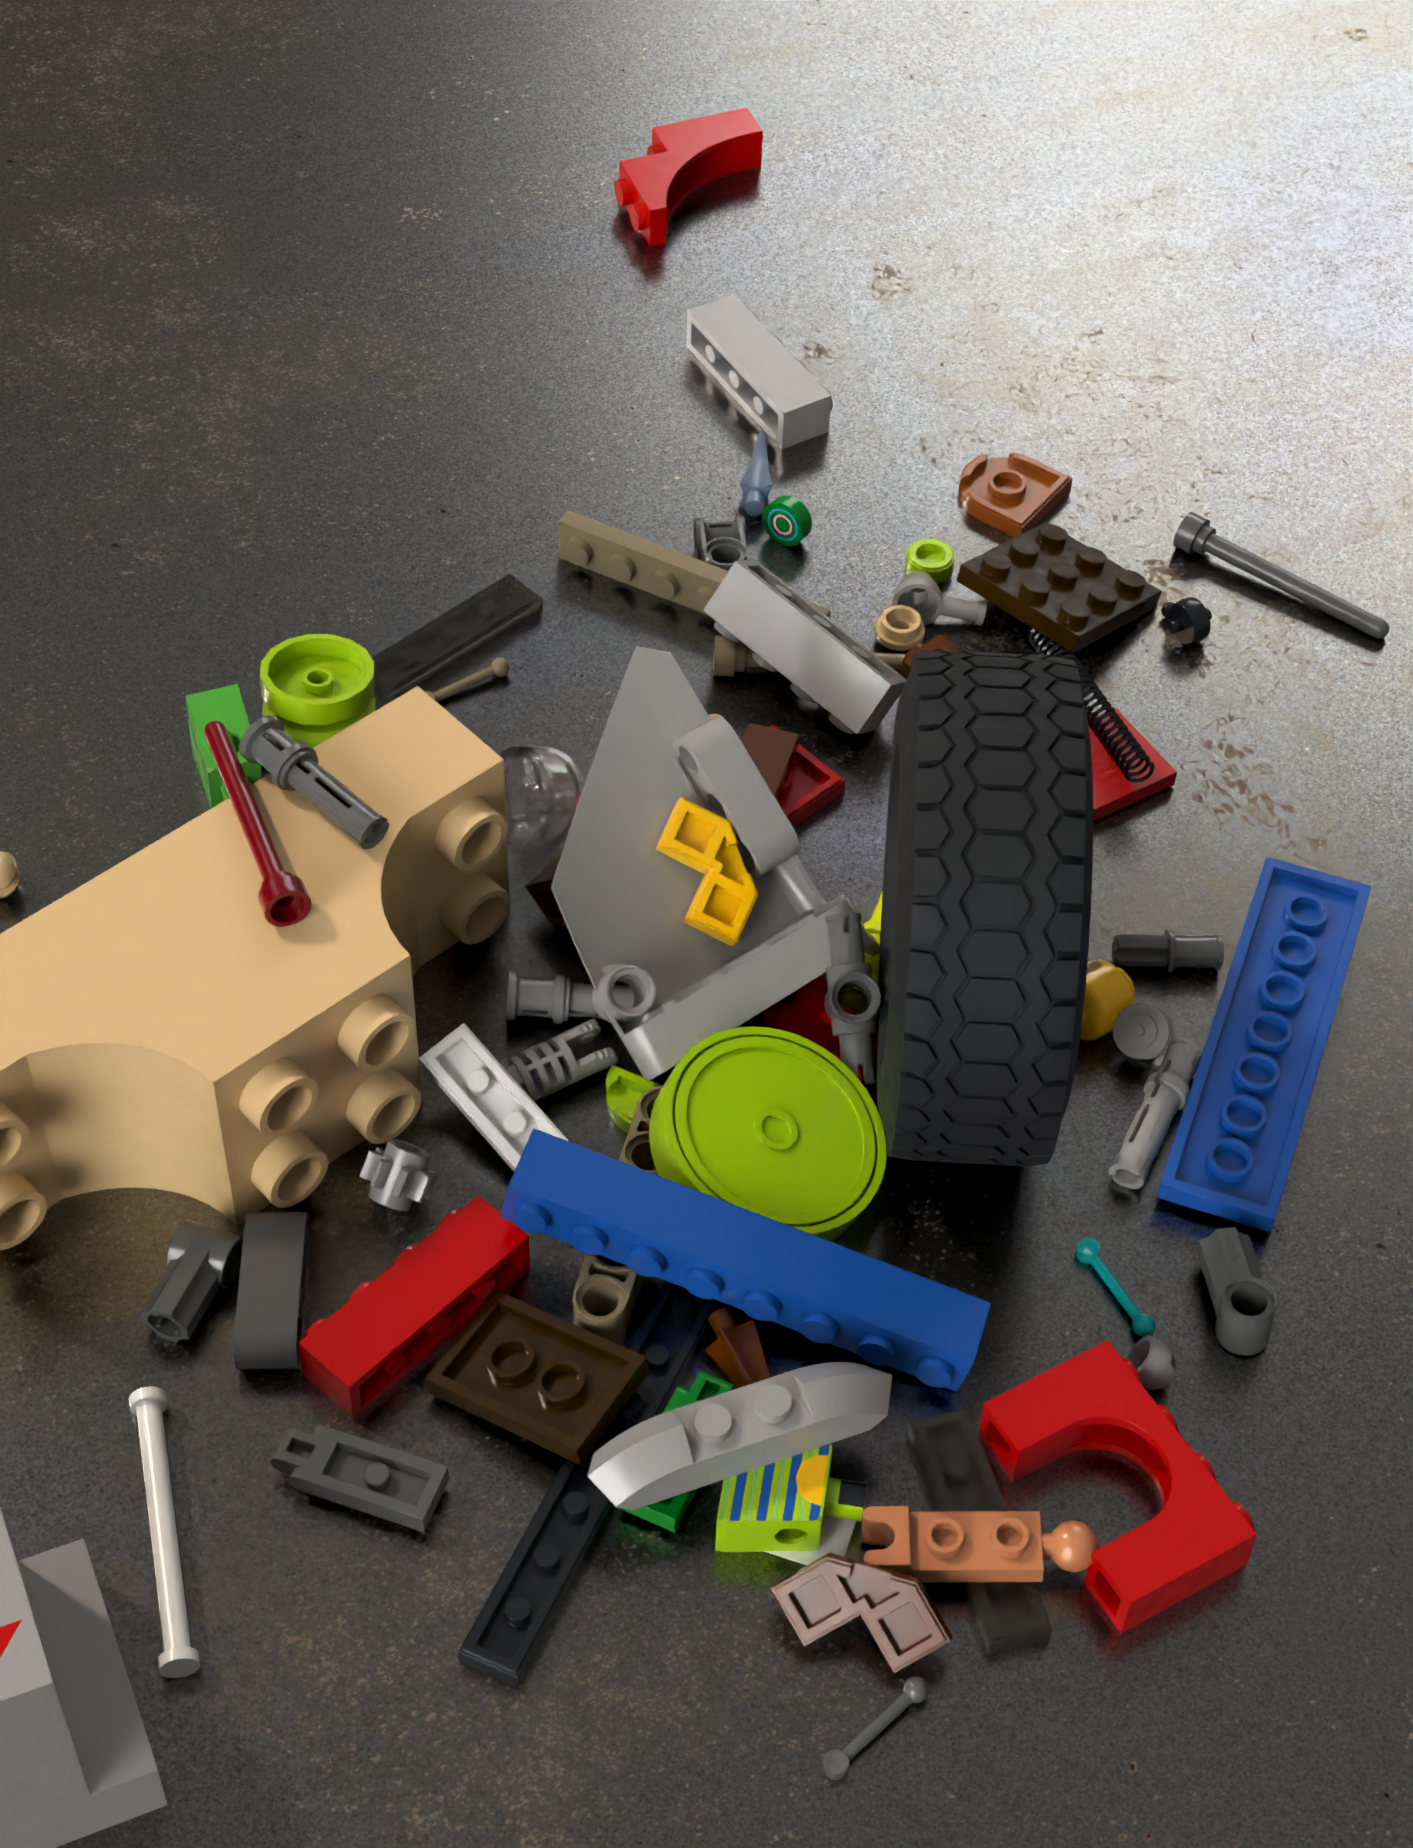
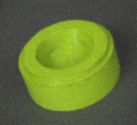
(930, 557)

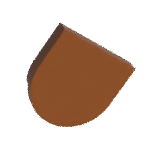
(1011, 491)

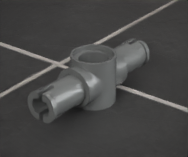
(850, 969)

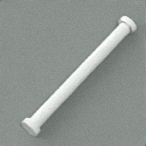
(178, 1656)

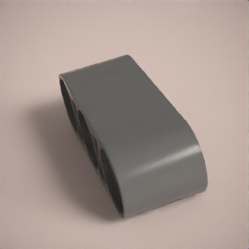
(272, 1290)

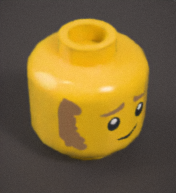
(1106, 995)

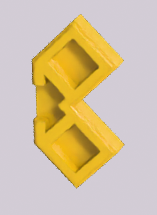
(710, 847)

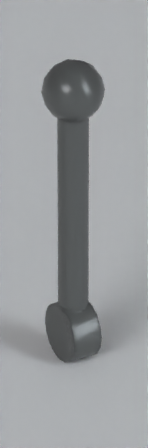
(837, 1762)

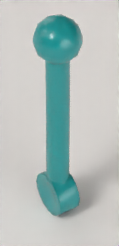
(1088, 1252)

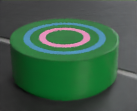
(787, 520)

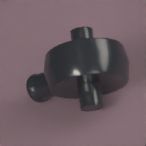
(1188, 620)

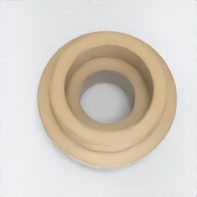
(899, 628)

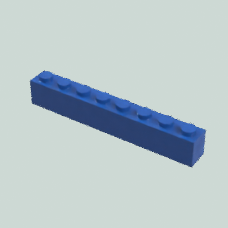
(745, 1260)

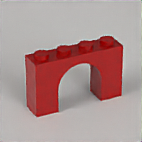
(1103, 1406)

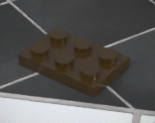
(538, 1376)

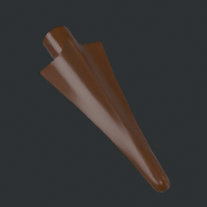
(737, 1349)

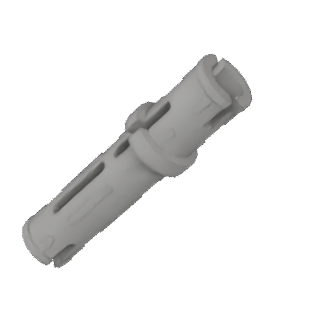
(1165, 1094)

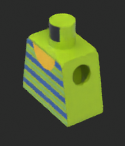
(785, 1504)

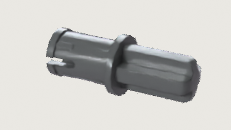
(1168, 950)

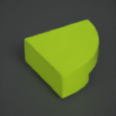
(623, 1095)

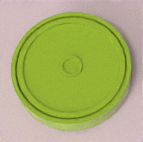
(771, 1129)

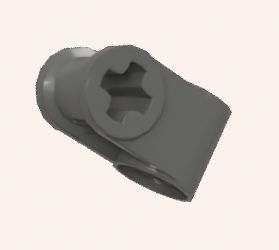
(720, 542)

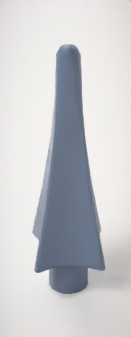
(757, 479)

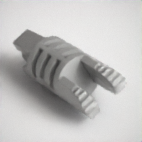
(552, 1065)

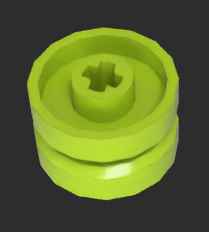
(317, 686)

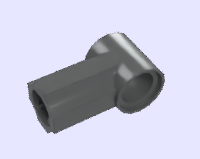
(197, 1266)
(1239, 1294)

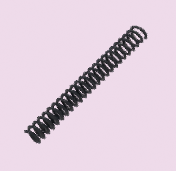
(1123, 729)

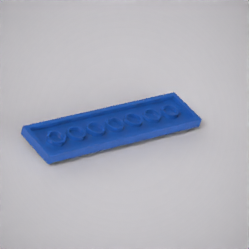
(1265, 1045)

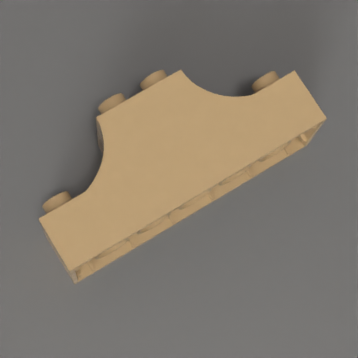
(234, 1058)

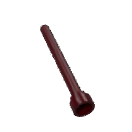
(281, 893)

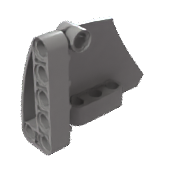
(631, 900)

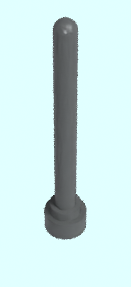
(1198, 536)

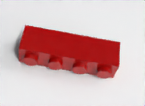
(413, 1306)

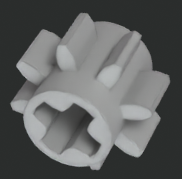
(398, 1175)

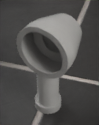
(932, 603)

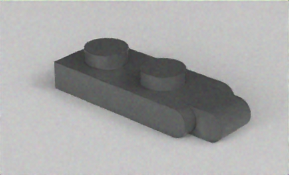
(362, 1475)

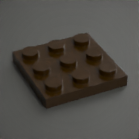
(1059, 586)

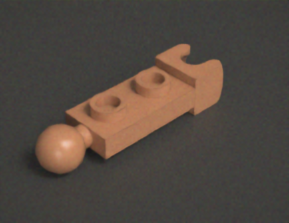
(973, 1544)

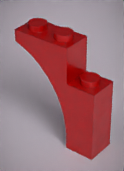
(683, 160)

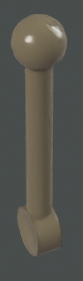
(499, 667)

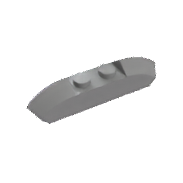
(739, 1432)

